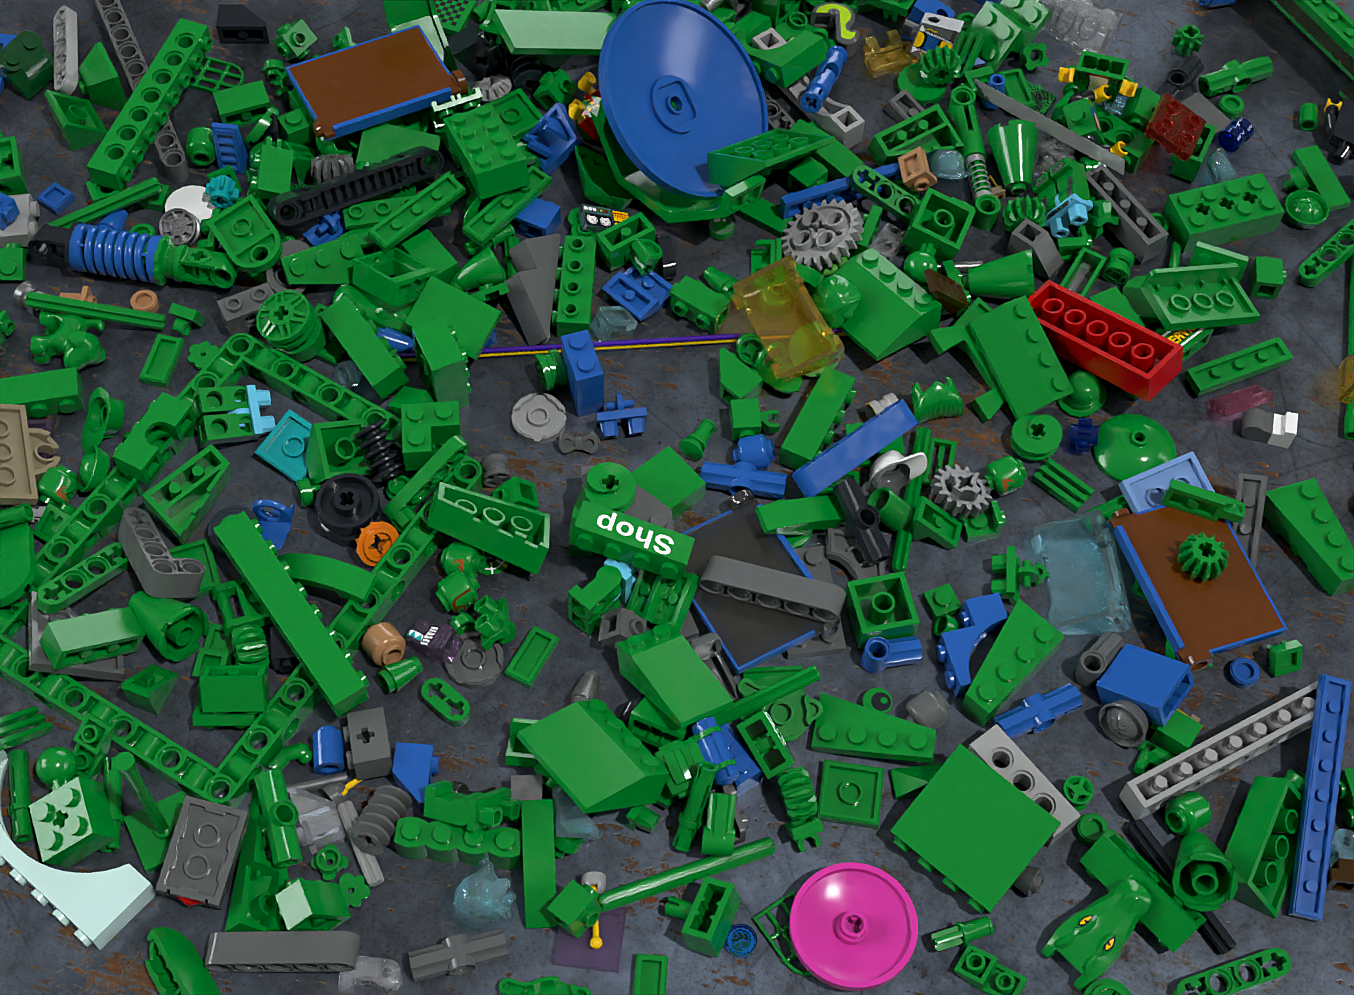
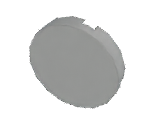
(538, 418)

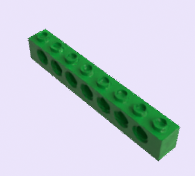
(149, 105)

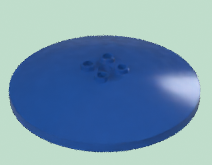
(687, 57)

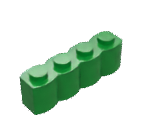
(452, 843)

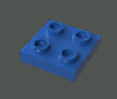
(553, 138)

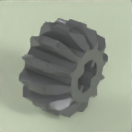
(330, 165)

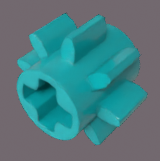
(222, 191)

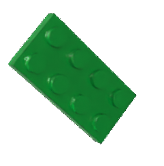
(514, 110)

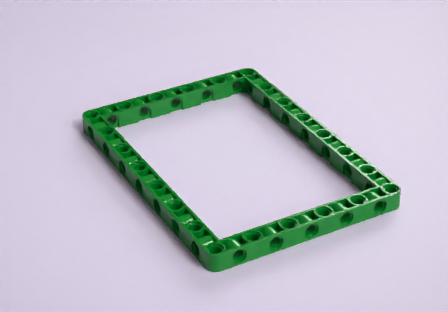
(119, 491)

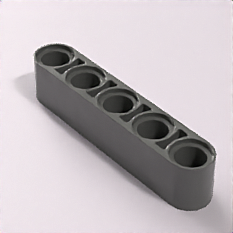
(772, 589)
(282, 951)

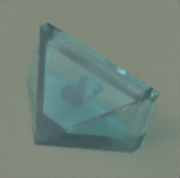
(570, 819)

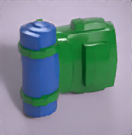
(683, 757)

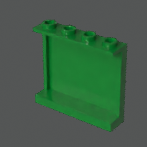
(974, 829)

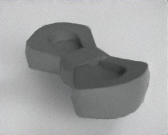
(569, 442)

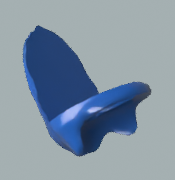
(275, 523)

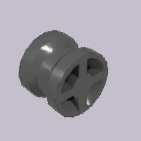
(495, 470)

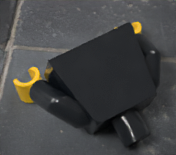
(1340, 128)

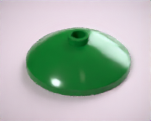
(1122, 455)

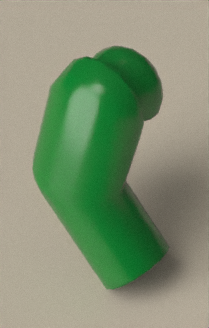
(289, 753)

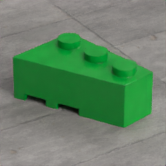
(926, 129)

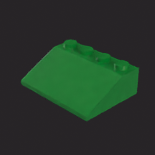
(761, 155)
(892, 306)
(595, 757)

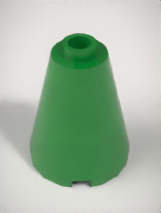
(1014, 153)
(1002, 278)
(170, 624)
(1203, 874)

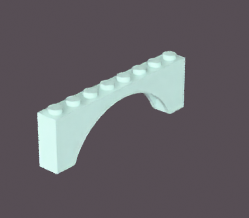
(92, 902)

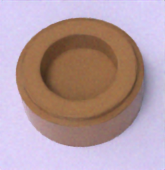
(145, 301)

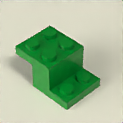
(1007, 28)

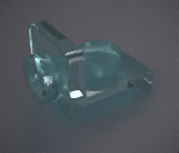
(612, 319)

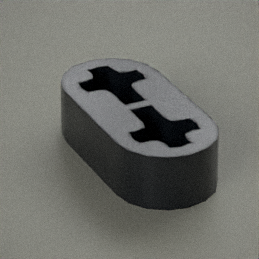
(667, 263)

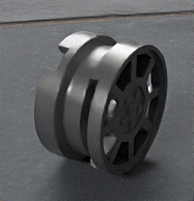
(181, 226)

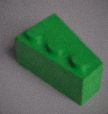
(188, 493)

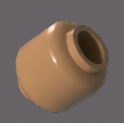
(383, 644)

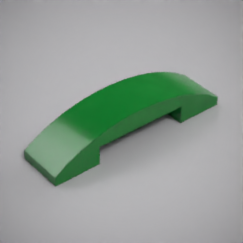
(330, 574)
(538, 862)

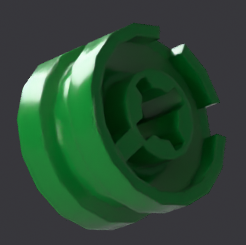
(551, 369)

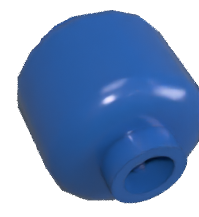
(755, 450)

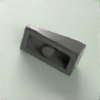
(902, 106)

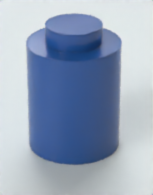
(328, 750)

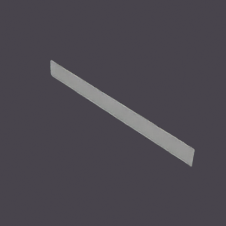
(1050, 127)

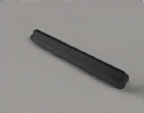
(1165, 866)

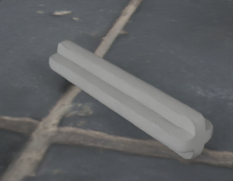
(367, 862)

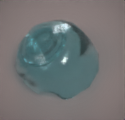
(1219, 167)

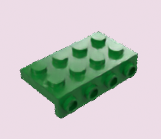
(1198, 297)

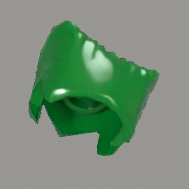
(936, 402)

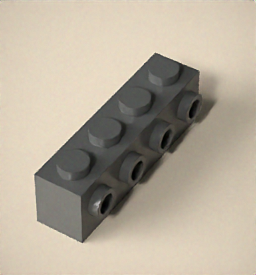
(1136, 226)

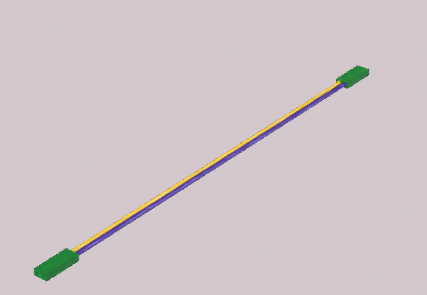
(603, 345)

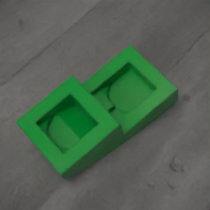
(216, 650)

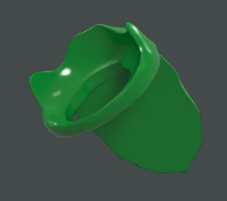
(769, 378)

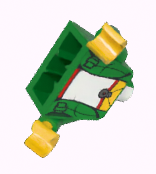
(1097, 70)

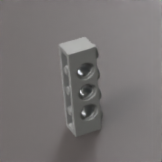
(1019, 769)

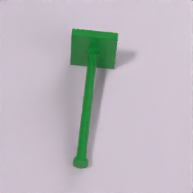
(155, 823)

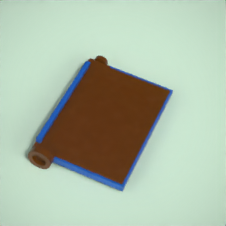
(373, 82)
(1193, 614)

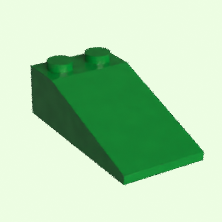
(671, 675)

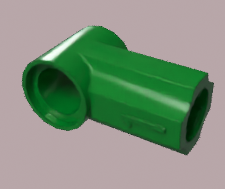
(719, 831)

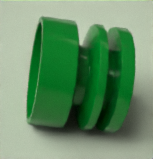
(292, 325)

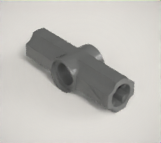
(458, 954)

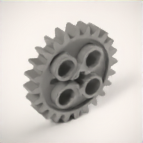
(823, 234)

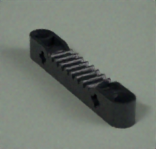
(356, 186)

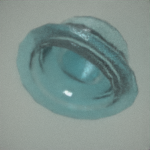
(948, 164)

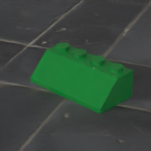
(1021, 358)
(1266, 844)

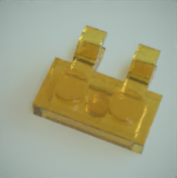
(890, 58)

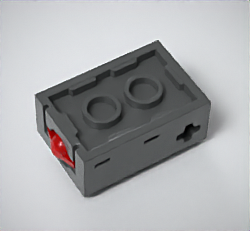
(203, 853)

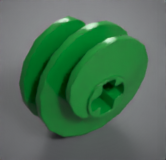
(1036, 437)
(610, 486)

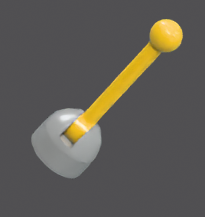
(597, 881)

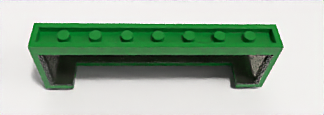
(1328, 29)

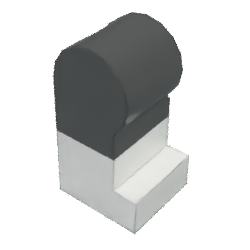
(1269, 427)

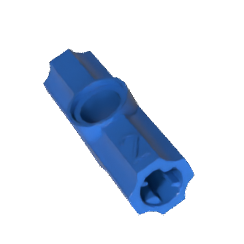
(744, 477)
(1039, 711)

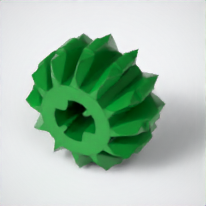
(940, 65)
(1018, 210)
(1203, 557)
(249, 646)
(797, 793)

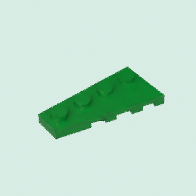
(869, 733)

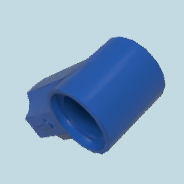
(892, 653)

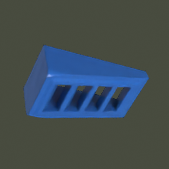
(229, 149)

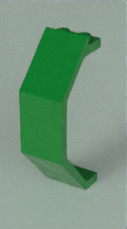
(409, 13)
(662, 202)

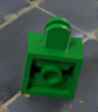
(12, 167)
(270, 172)

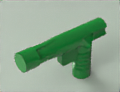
(1154, 757)

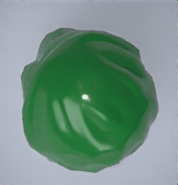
(837, 299)

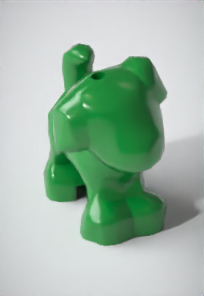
(68, 337)

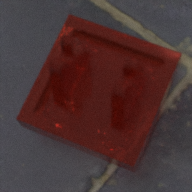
(1175, 127)

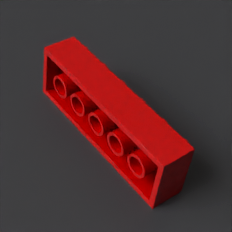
(1106, 342)

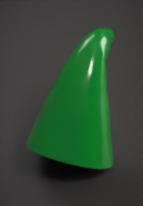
(479, 271)

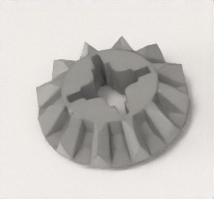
(493, 87)

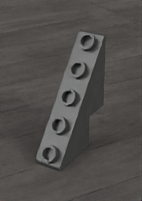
(534, 285)

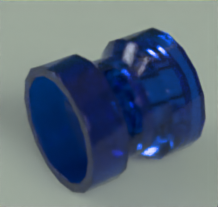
(1235, 134)

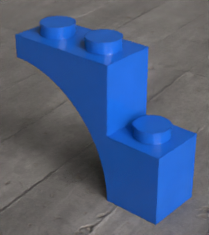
(979, 620)

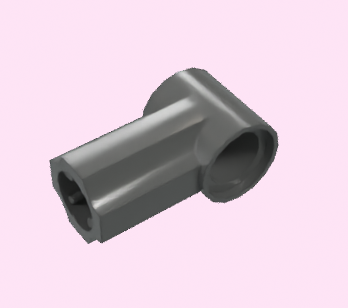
(1098, 658)

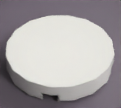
(191, 199)

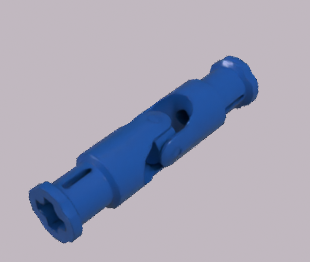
(824, 79)

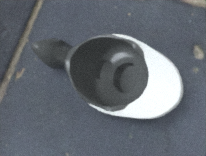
(893, 471)

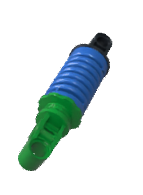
(131, 255)

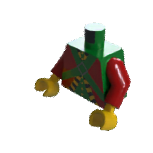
(581, 110)

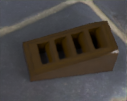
(946, 291)

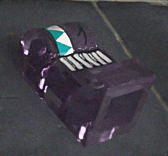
(431, 639)

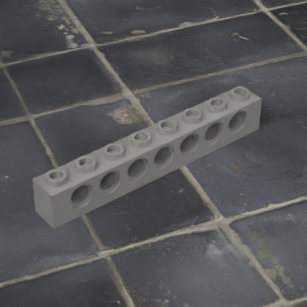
(1220, 753)

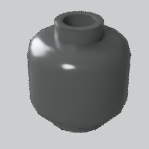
(928, 709)

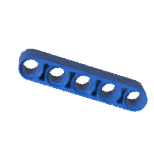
(854, 448)

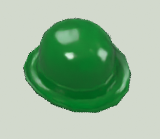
(1088, 395)

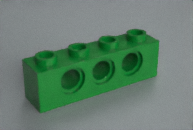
(1114, 130)

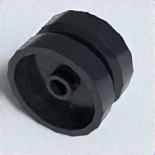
(345, 506)

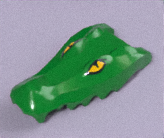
(1097, 934)

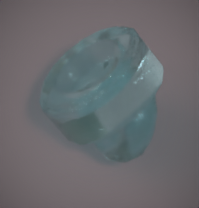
(348, 374)

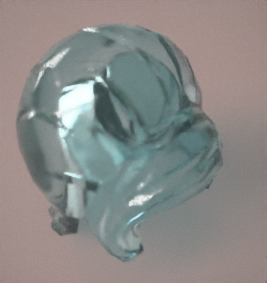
(483, 898)

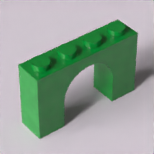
(781, 64)

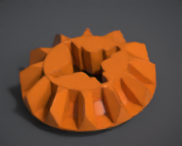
(381, 530)

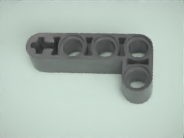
(152, 562)

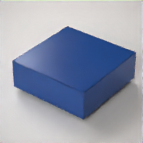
(55, 198)

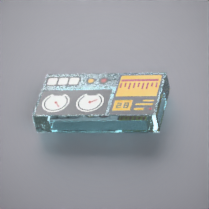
(598, 218)

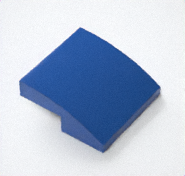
(638, 293)

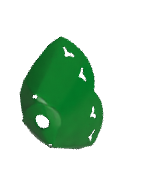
(599, 181)

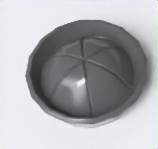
(1124, 723)

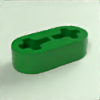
(449, 696)

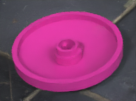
(853, 926)

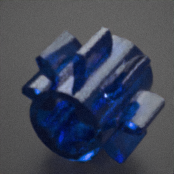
(1083, 435)

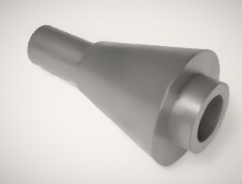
(1030, 881)

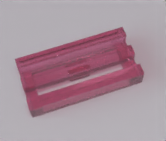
(1241, 400)

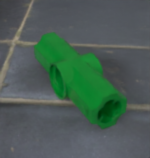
(1235, 76)
(278, 818)

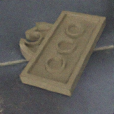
(20, 458)

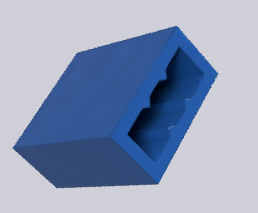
(583, 373)
(1148, 681)

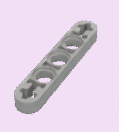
(65, 50)

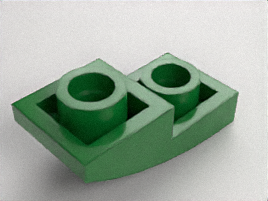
(92, 745)
(987, 974)

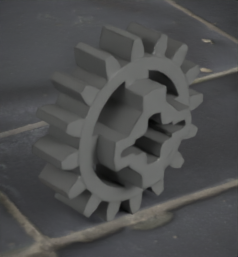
(960, 491)

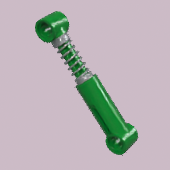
(966, 125)

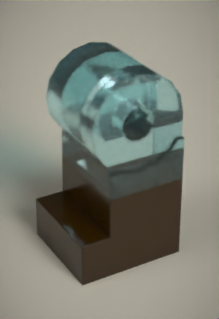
(1342, 862)

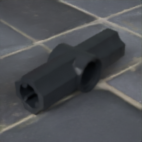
(1181, 77)
(862, 521)

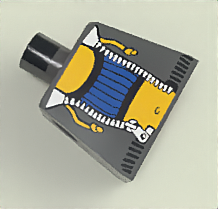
(932, 32)

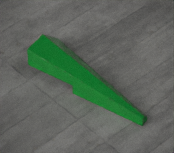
(256, 882)

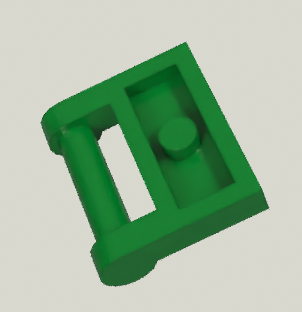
(251, 608)

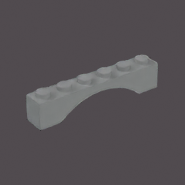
(833, 117)

